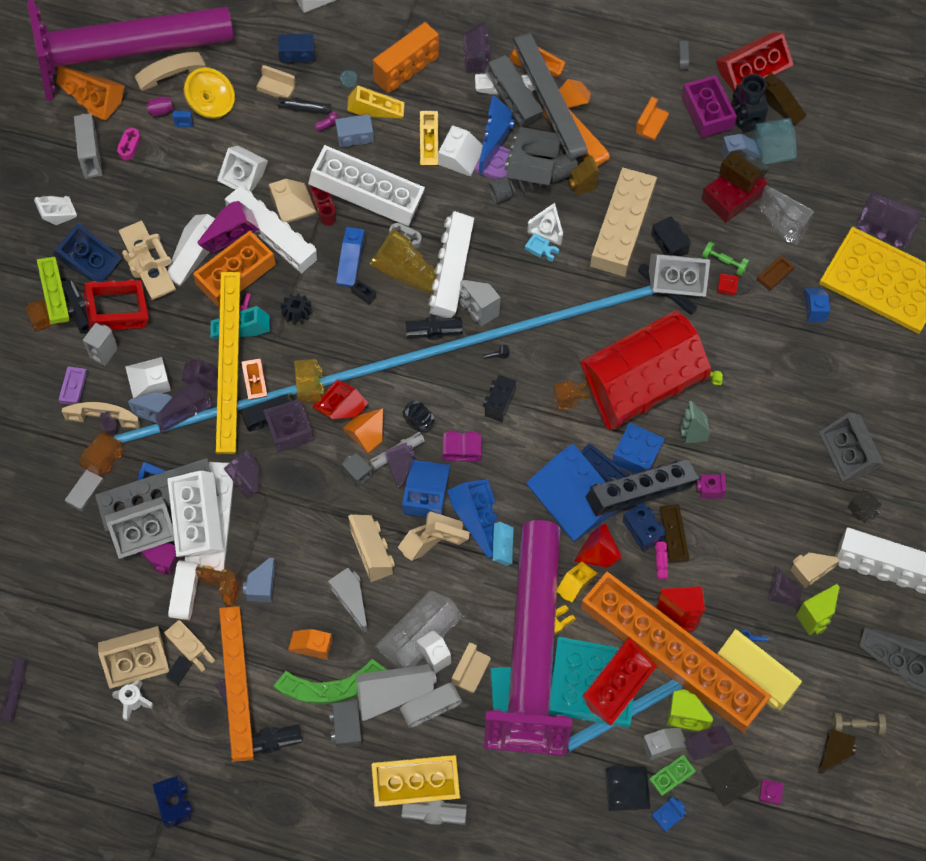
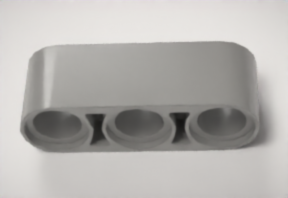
(430, 705)

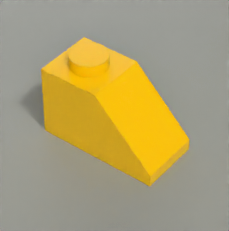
(576, 582)

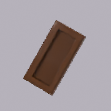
(775, 273)

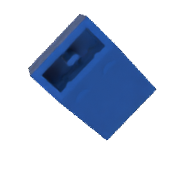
(425, 488)

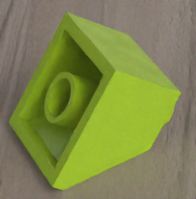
(818, 611)
(687, 712)

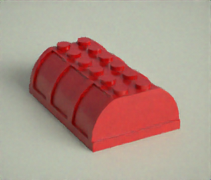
(645, 368)

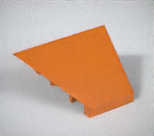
(574, 93)
(366, 430)

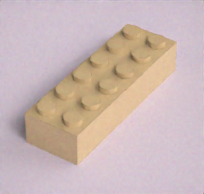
(623, 222)

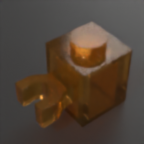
(567, 394)

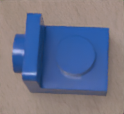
(669, 814)

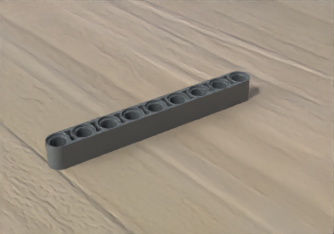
(550, 96)

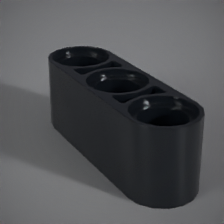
(254, 415)

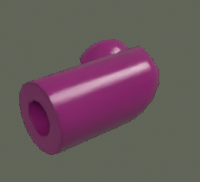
(330, 121)

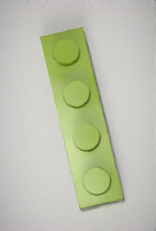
(52, 290)

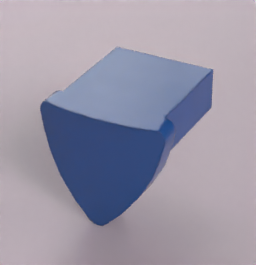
(148, 468)

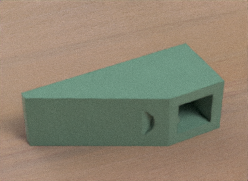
(694, 424)

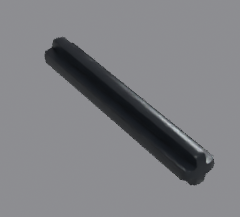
(680, 299)

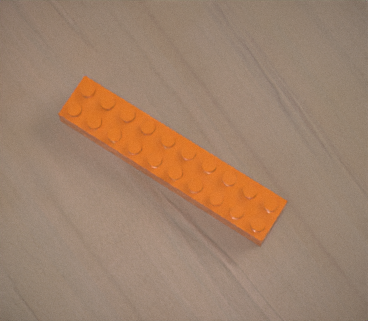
(676, 652)

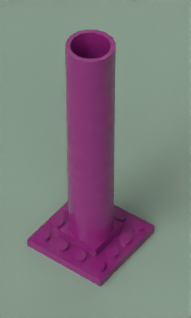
(125, 38)
(527, 721)

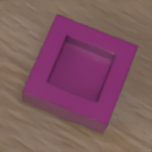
(771, 792)

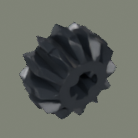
(290, 310)
(418, 416)

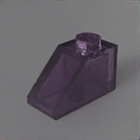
(202, 372)
(399, 461)
(244, 473)
(707, 742)

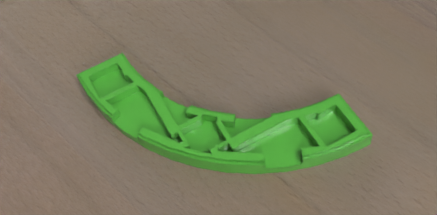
(323, 692)

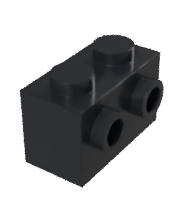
(670, 237)
(500, 398)

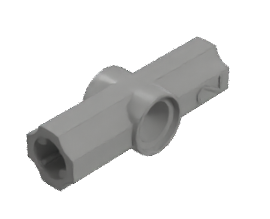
(435, 812)

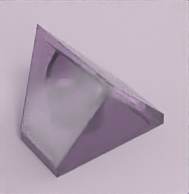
(784, 590)

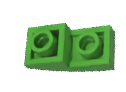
(673, 775)

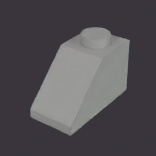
(663, 743)

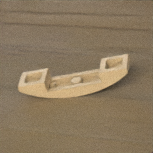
(168, 66)
(78, 412)

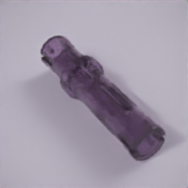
(14, 683)

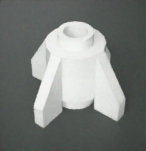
(131, 698)

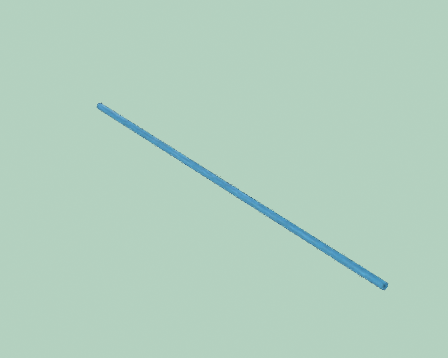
(409, 357)

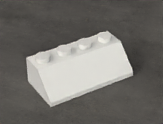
(195, 514)

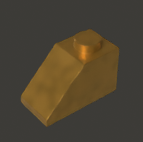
(584, 176)

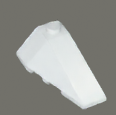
(188, 252)

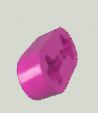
(126, 143)

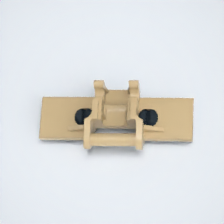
(143, 264)

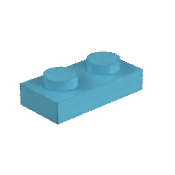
(503, 543)

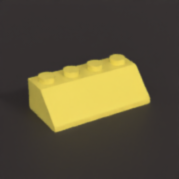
(760, 669)

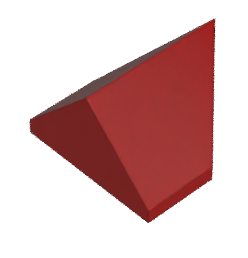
(599, 549)

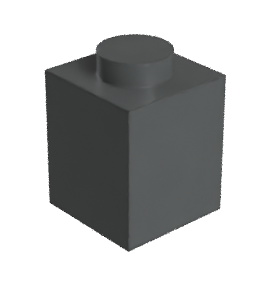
(356, 469)

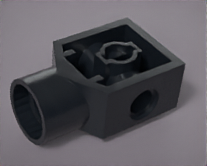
(750, 102)

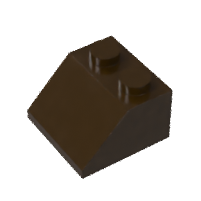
(742, 170)

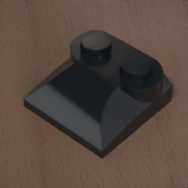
(627, 788)

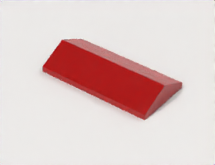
(618, 682)

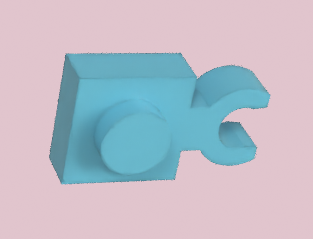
(540, 246)

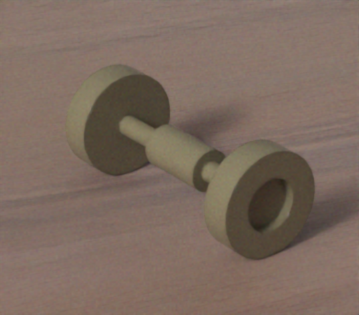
(880, 723)

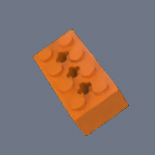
(406, 57)
(245, 256)

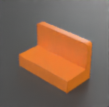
(651, 120)

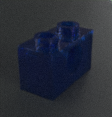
(164, 792)

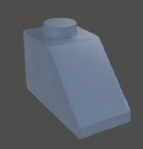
(741, 142)
(149, 405)
(260, 582)

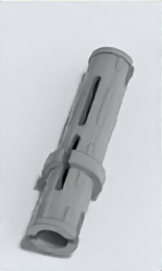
(414, 441)

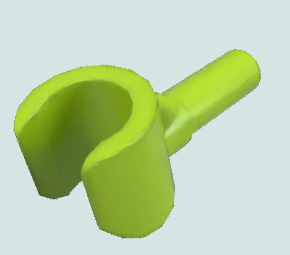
(716, 377)

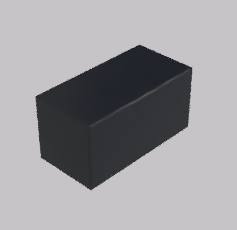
(363, 292)
(179, 670)

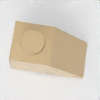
(417, 543)
(812, 567)

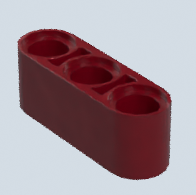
(323, 207)

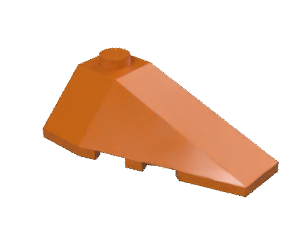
(93, 92)

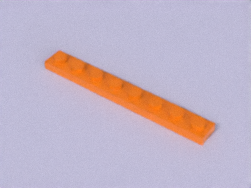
(236, 684)

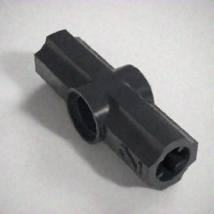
(75, 306)
(434, 327)
(272, 739)

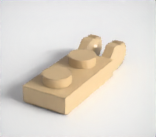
(188, 644)

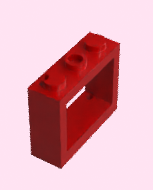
(120, 320)

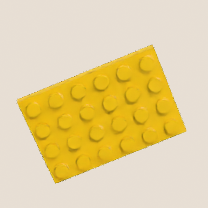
(879, 279)

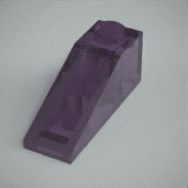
(183, 405)

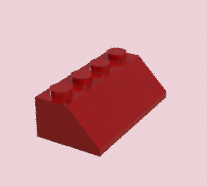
(759, 57)

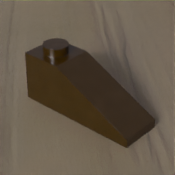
(782, 100)

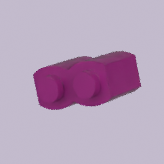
(462, 446)

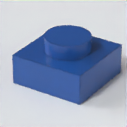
(183, 118)

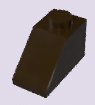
(837, 750)

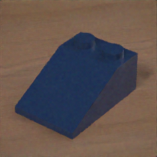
(86, 254)

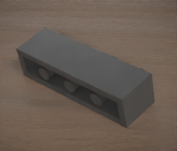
(513, 91)

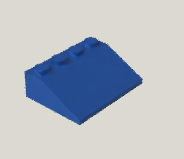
(563, 489)

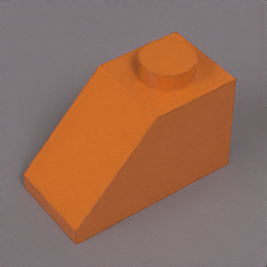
(311, 643)

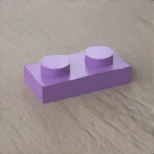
(72, 386)

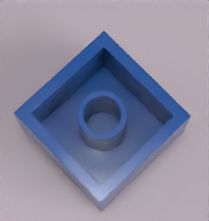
(637, 449)

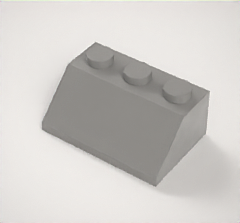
(679, 274)
(140, 527)

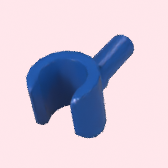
(753, 637)

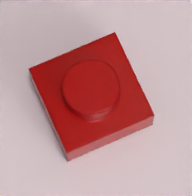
(727, 284)

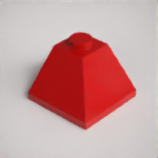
(340, 401)

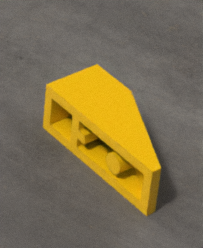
(366, 102)
(428, 137)

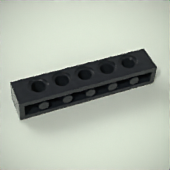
(641, 487)

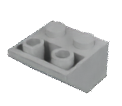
(480, 301)

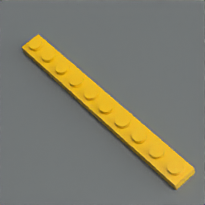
(228, 363)

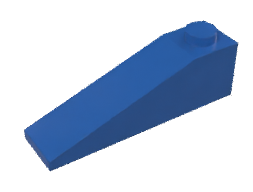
(496, 131)
(474, 507)

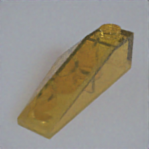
(401, 261)

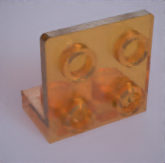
(224, 579)

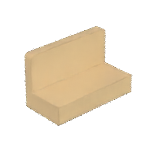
(276, 83)
(445, 528)
(470, 669)

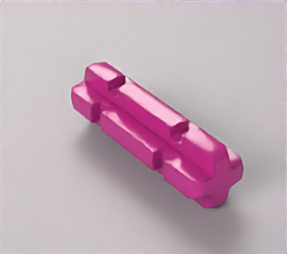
(661, 560)

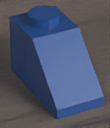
(816, 304)

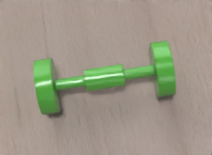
(726, 259)

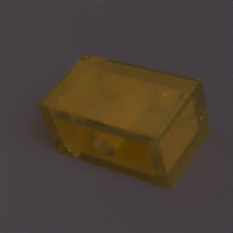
(307, 380)

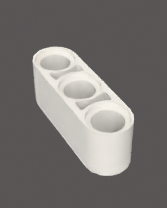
(183, 590)

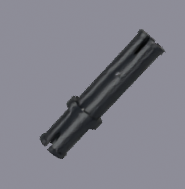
(304, 105)

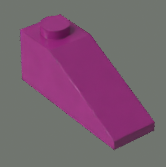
(162, 558)

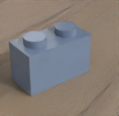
(354, 130)

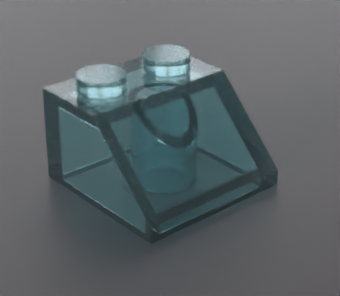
(776, 141)

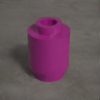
(159, 106)

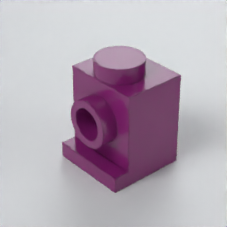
(707, 491)

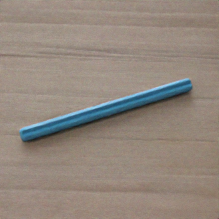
(638, 706)

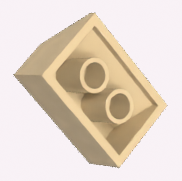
(371, 546)
(133, 657)

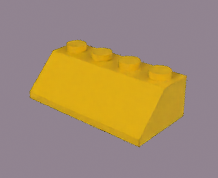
(415, 781)

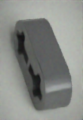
(683, 55)

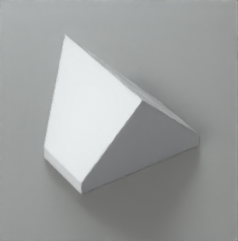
(547, 225)

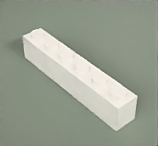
(277, 233)
(451, 265)

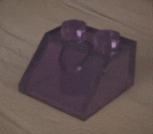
(288, 425)

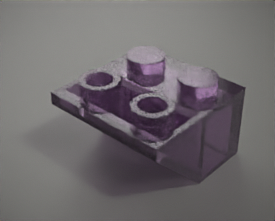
(476, 49)

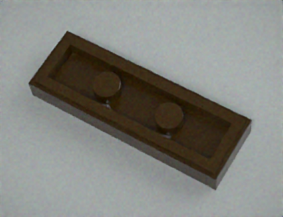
(674, 533)

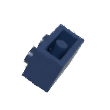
(296, 47)
(643, 526)

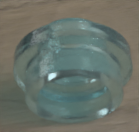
(348, 82)

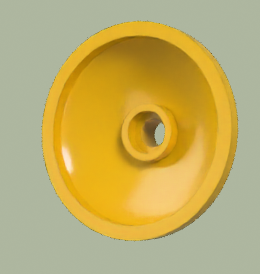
(214, 87)

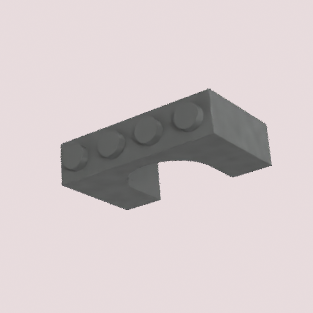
(529, 168)

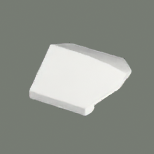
(55, 209)

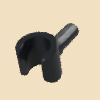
(502, 353)

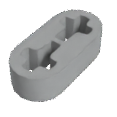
(409, 233)

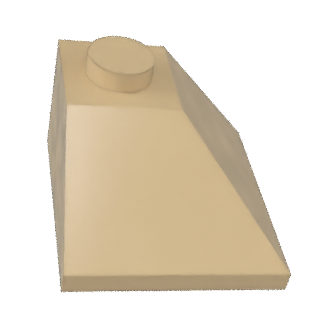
(291, 200)

